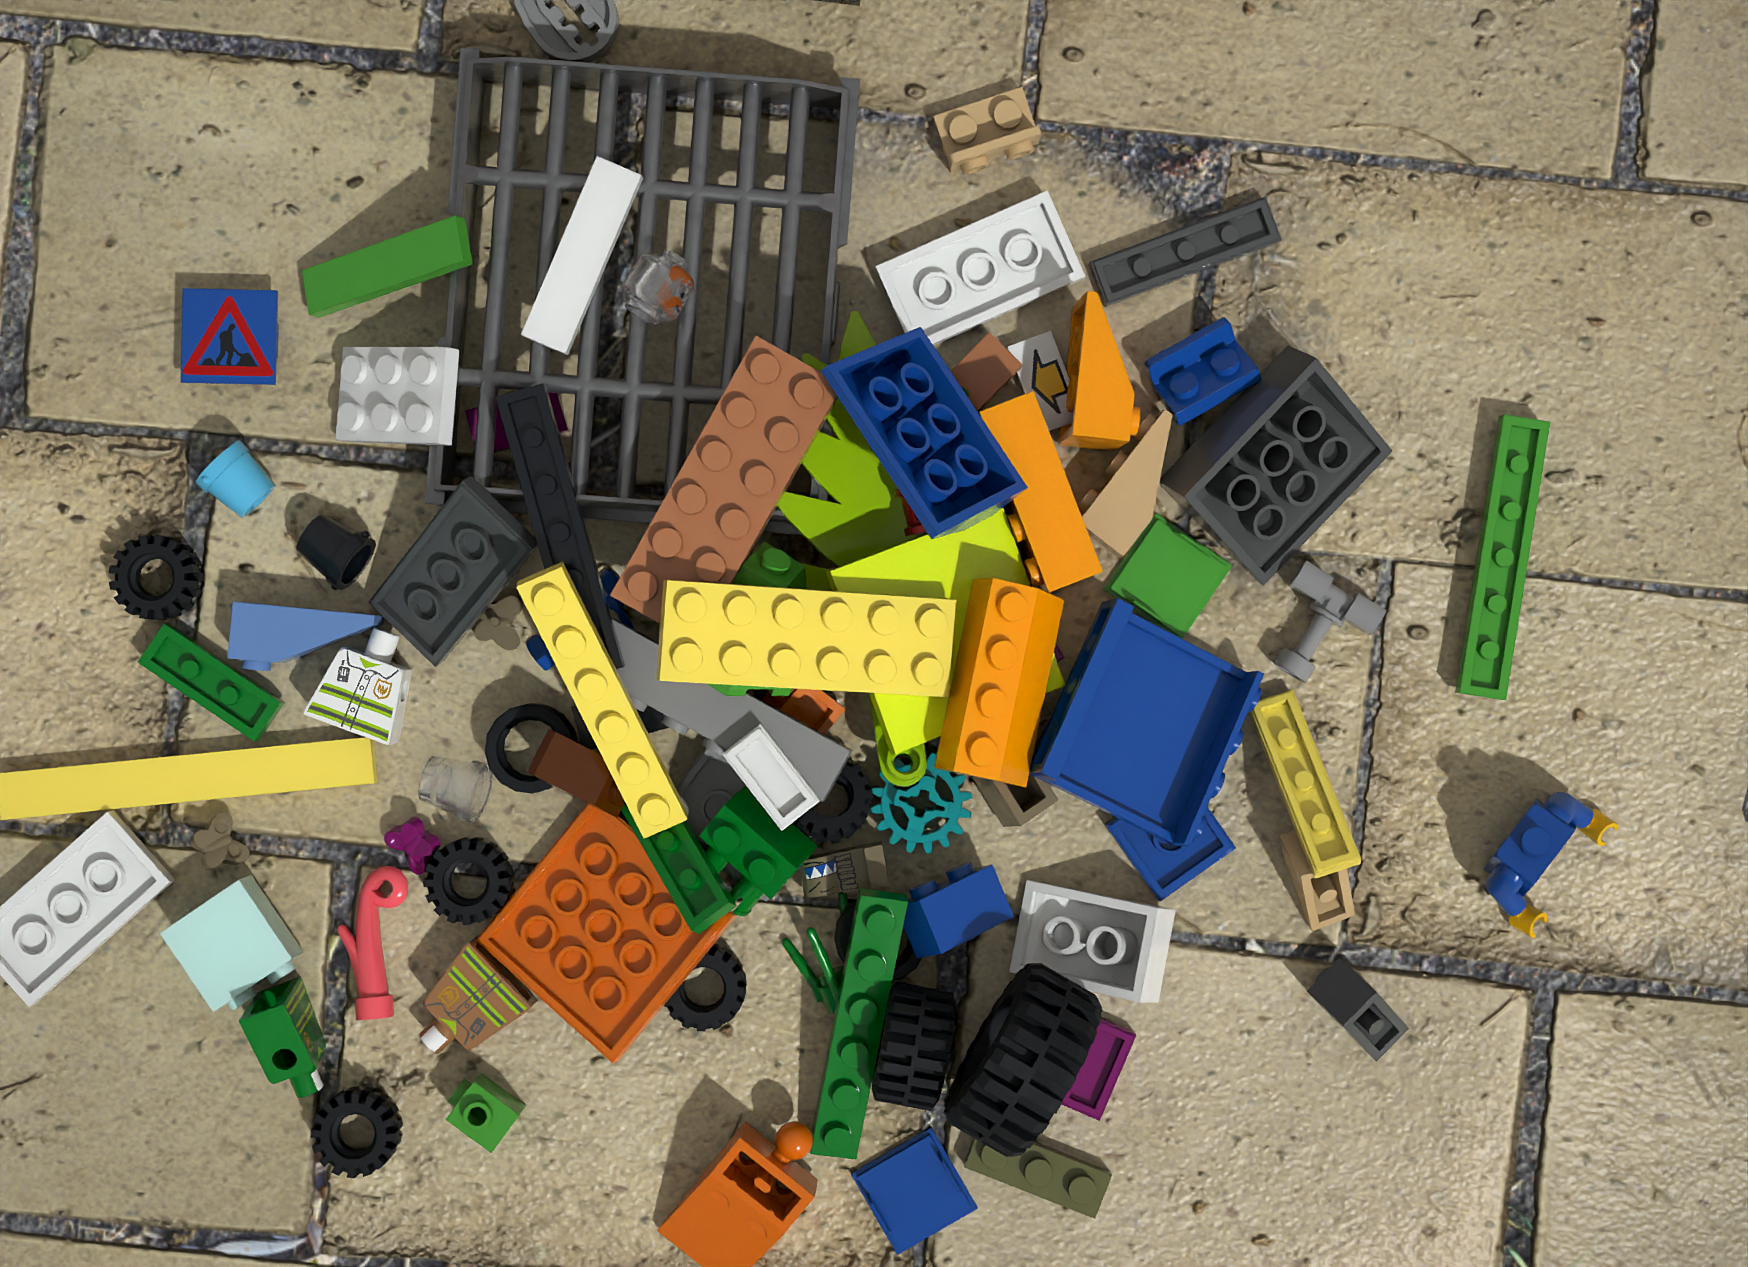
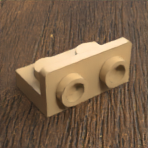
(987, 131)

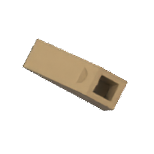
(1129, 496)

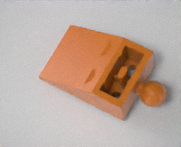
(736, 1203)

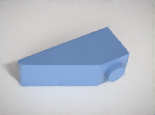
(282, 633)

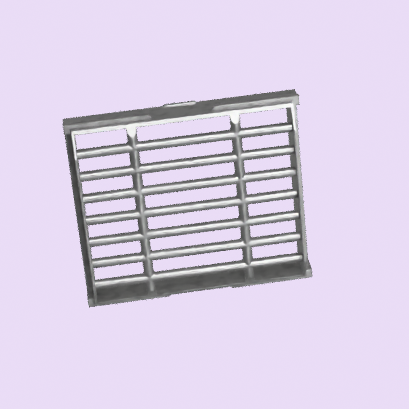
(656, 83)

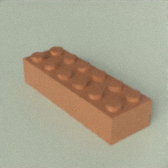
(730, 477)

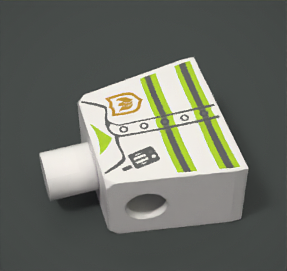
(364, 690)

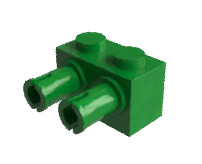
(756, 847)

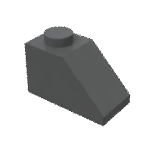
(1357, 1009)

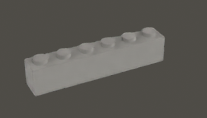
(723, 717)

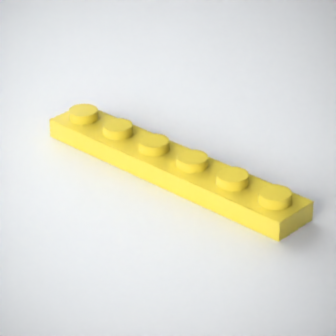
(602, 699)

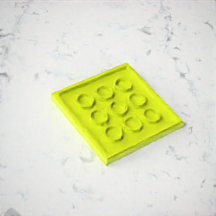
(936, 570)

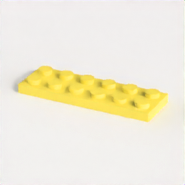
(805, 638)

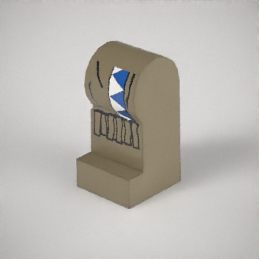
(845, 870)

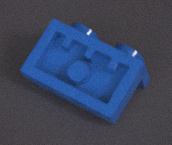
(1201, 371)

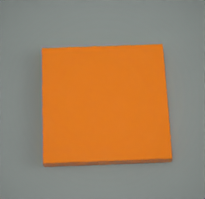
(598, 933)

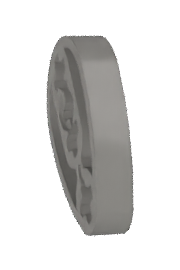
(561, 41)

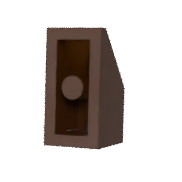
(576, 772)

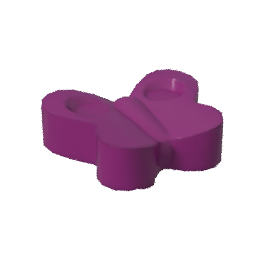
(415, 841)

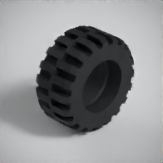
(1023, 1060)

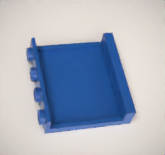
(1145, 725)

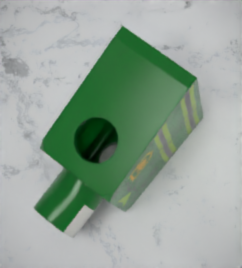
(286, 1036)

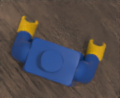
(1532, 849)

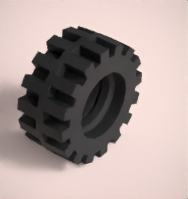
(849, 821)
(726, 1007)

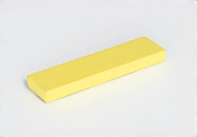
(1304, 785)

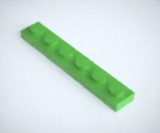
(1502, 557)

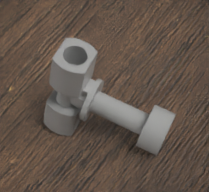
(1331, 608)

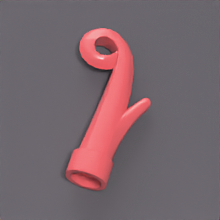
(367, 949)

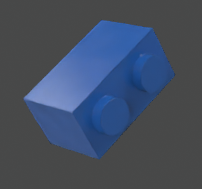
(955, 909)

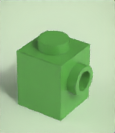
(484, 1111)

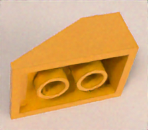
(1098, 383)

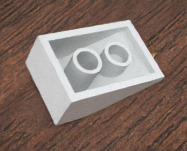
(1094, 940)

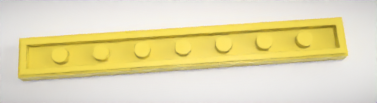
(187, 778)

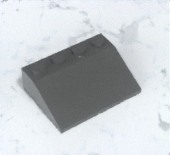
(1276, 463)

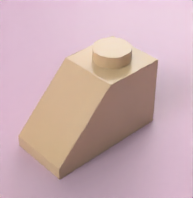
(1323, 898)

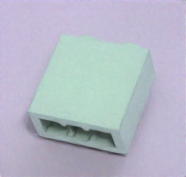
(233, 944)

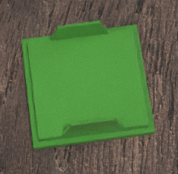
(1168, 576)

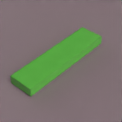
(387, 266)

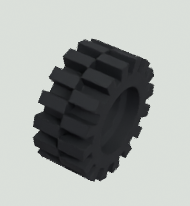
(128, 572)
(440, 883)
(335, 1150)

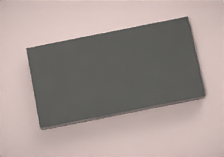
(453, 571)

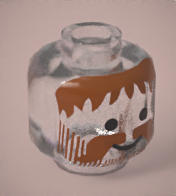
(658, 287)

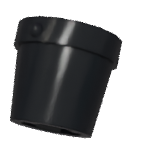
(336, 550)

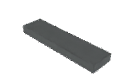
(1185, 251)

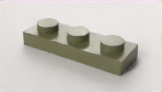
(1044, 1174)

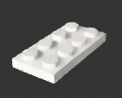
(981, 270)
(76, 906)

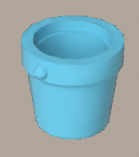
(236, 480)

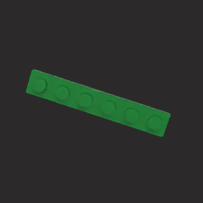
(858, 1022)

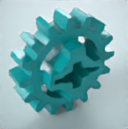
(916, 822)

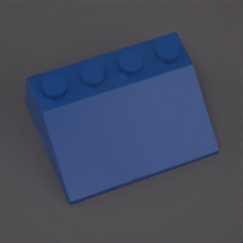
(925, 433)

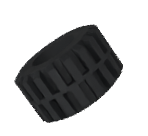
(914, 1046)

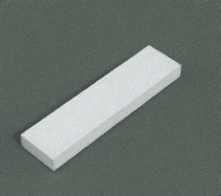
(582, 255)

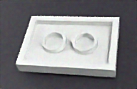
(397, 395)

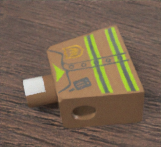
(473, 1000)

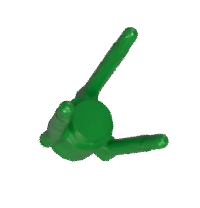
(831, 977)

